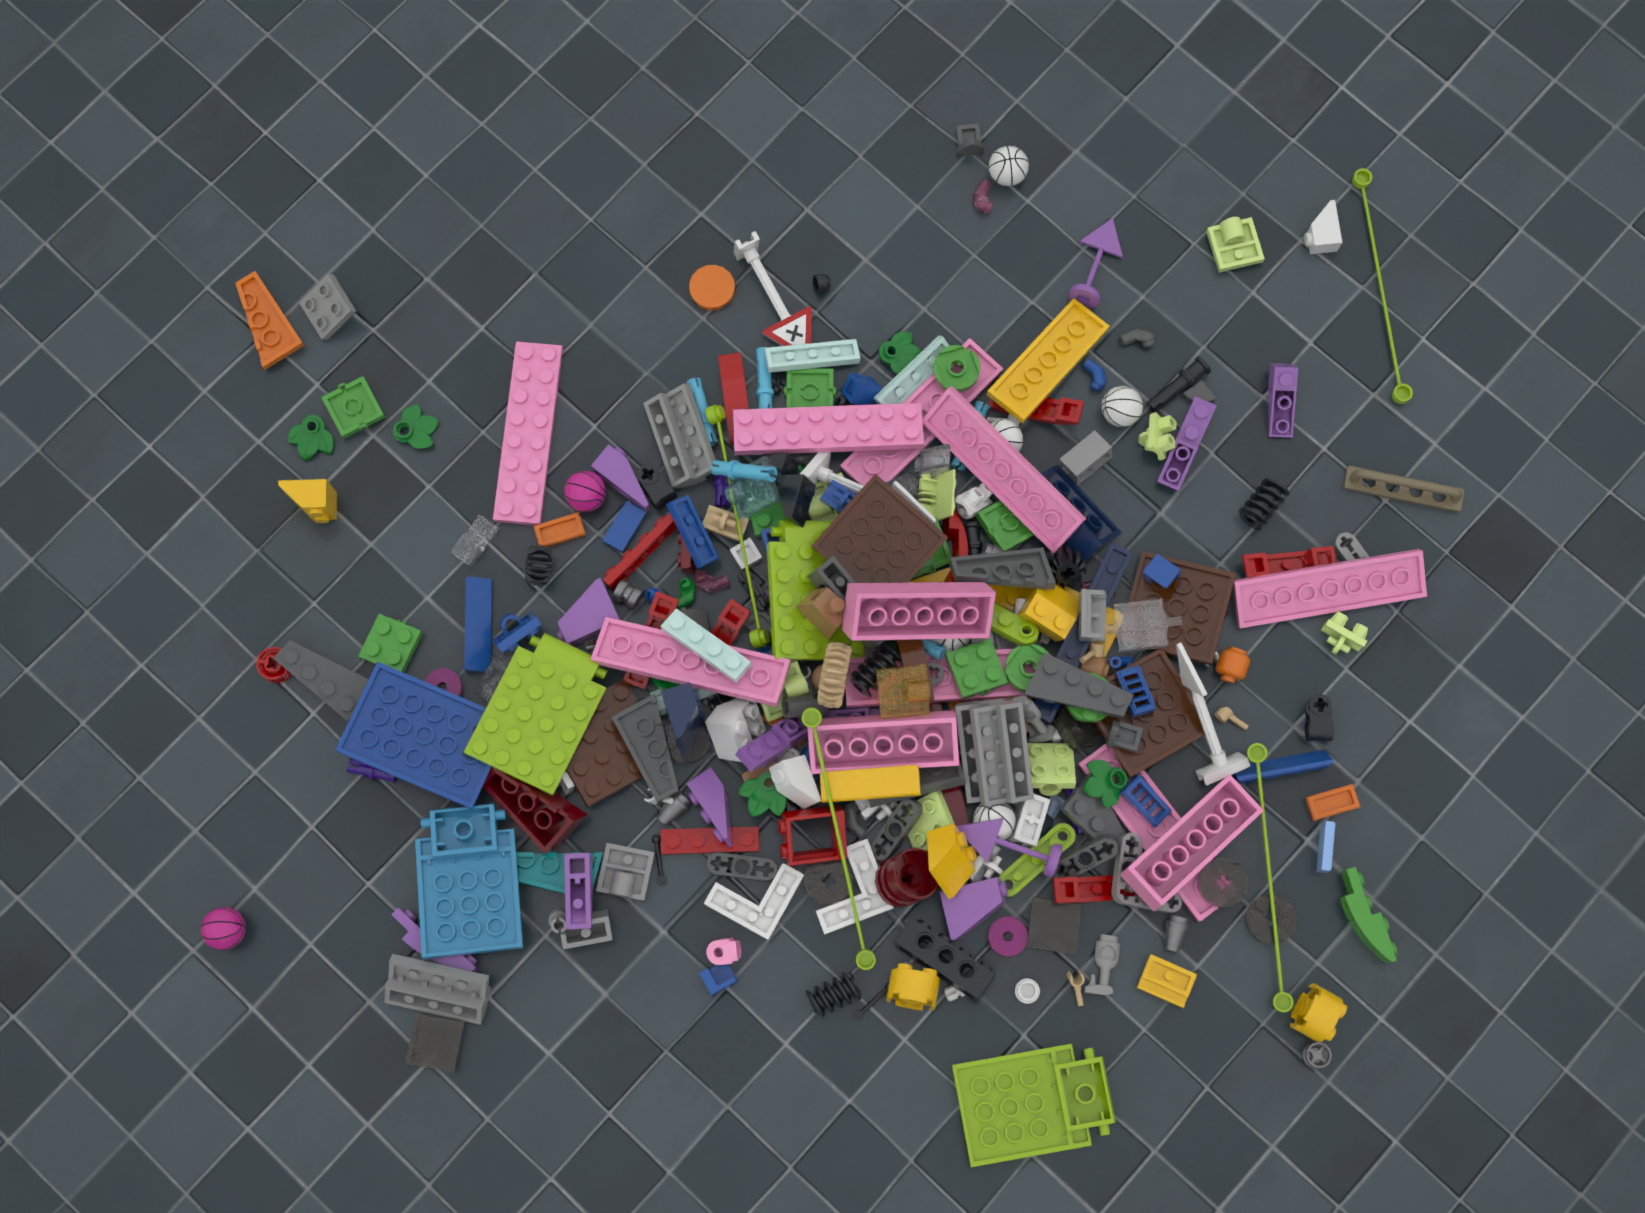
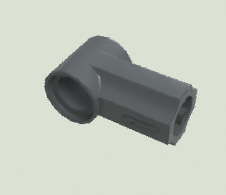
(795, 706)

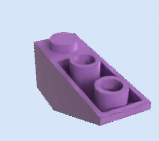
(1282, 399)
(713, 798)

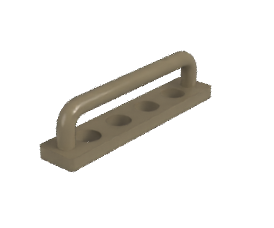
(1453, 495)

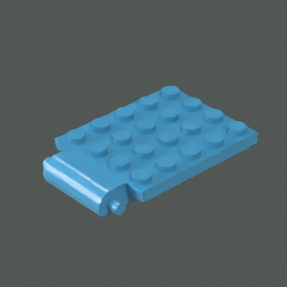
(468, 883)

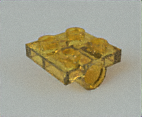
(903, 691)

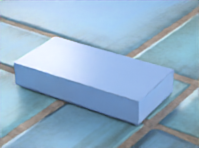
(1325, 848)

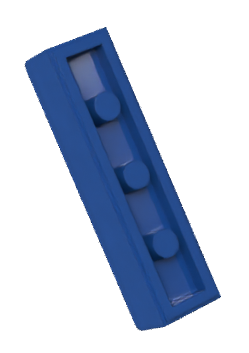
(478, 624)
(1285, 766)

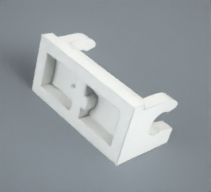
(1029, 820)

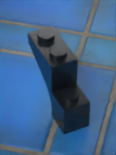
(793, 488)

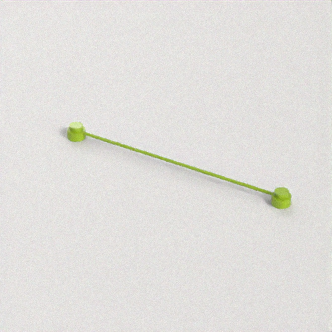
(1402, 392)
(758, 637)
(865, 957)
(1281, 1001)

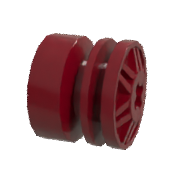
(905, 878)

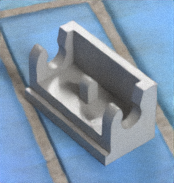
(1086, 457)
(1092, 615)

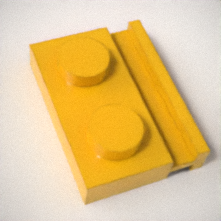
(1166, 981)

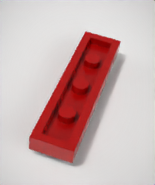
(646, 546)
(705, 842)

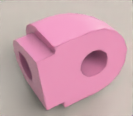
(724, 951)

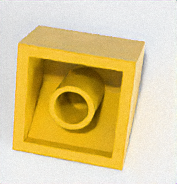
(314, 497)
(1051, 611)
(950, 858)

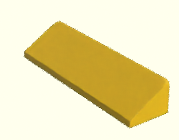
(872, 783)

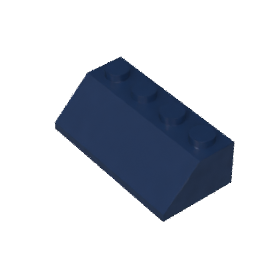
(1097, 529)
(684, 713)

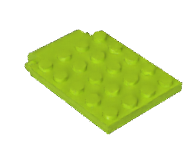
(788, 569)
(539, 713)
(1032, 1103)

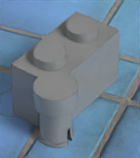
(579, 937)

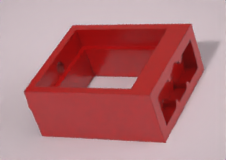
(816, 855)

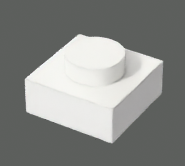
(752, 554)

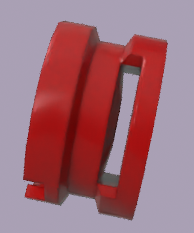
(270, 668)

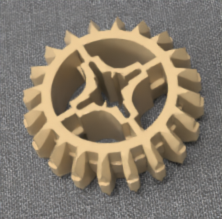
(834, 675)

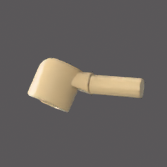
(1096, 650)
(1226, 713)
(1077, 983)

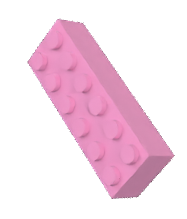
(918, 610)
(878, 742)
(1191, 843)

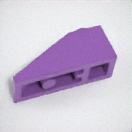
(617, 472)
(578, 890)

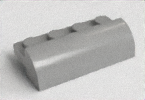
(680, 436)
(967, 746)
(1001, 753)
(437, 989)

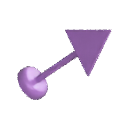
(1105, 240)
(984, 836)

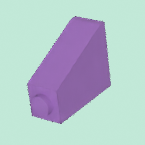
(586, 615)
(973, 905)

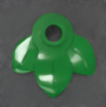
(903, 351)
(419, 428)
(309, 440)
(1102, 784)
(762, 797)

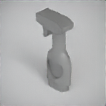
(1032, 715)
(1106, 957)

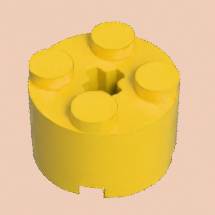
(913, 987)
(1317, 1013)

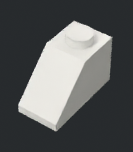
(1324, 231)
(795, 781)

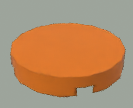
(712, 287)

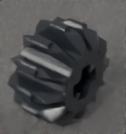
(538, 565)
(1067, 566)

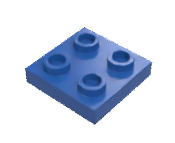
(526, 627)

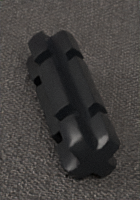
(761, 602)

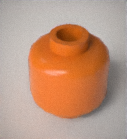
(1232, 664)

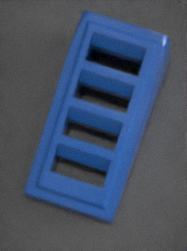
(1144, 709)
(1138, 781)

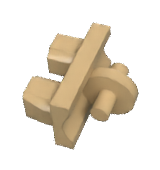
(724, 523)

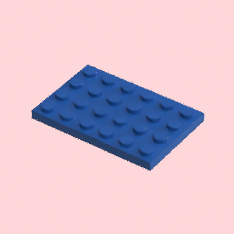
(416, 735)

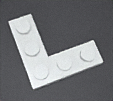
(867, 903)
(756, 918)

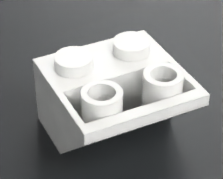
(734, 726)

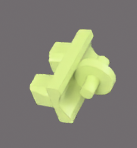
(1157, 437)
(1343, 638)

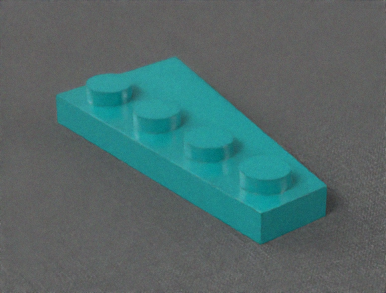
(548, 870)

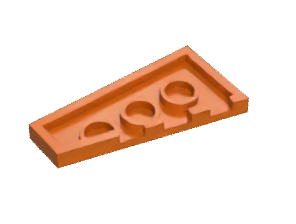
(270, 328)

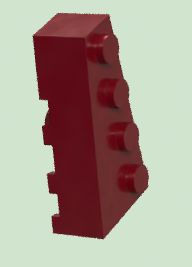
(540, 815)

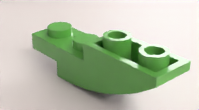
(1370, 928)

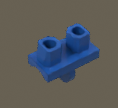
(837, 496)

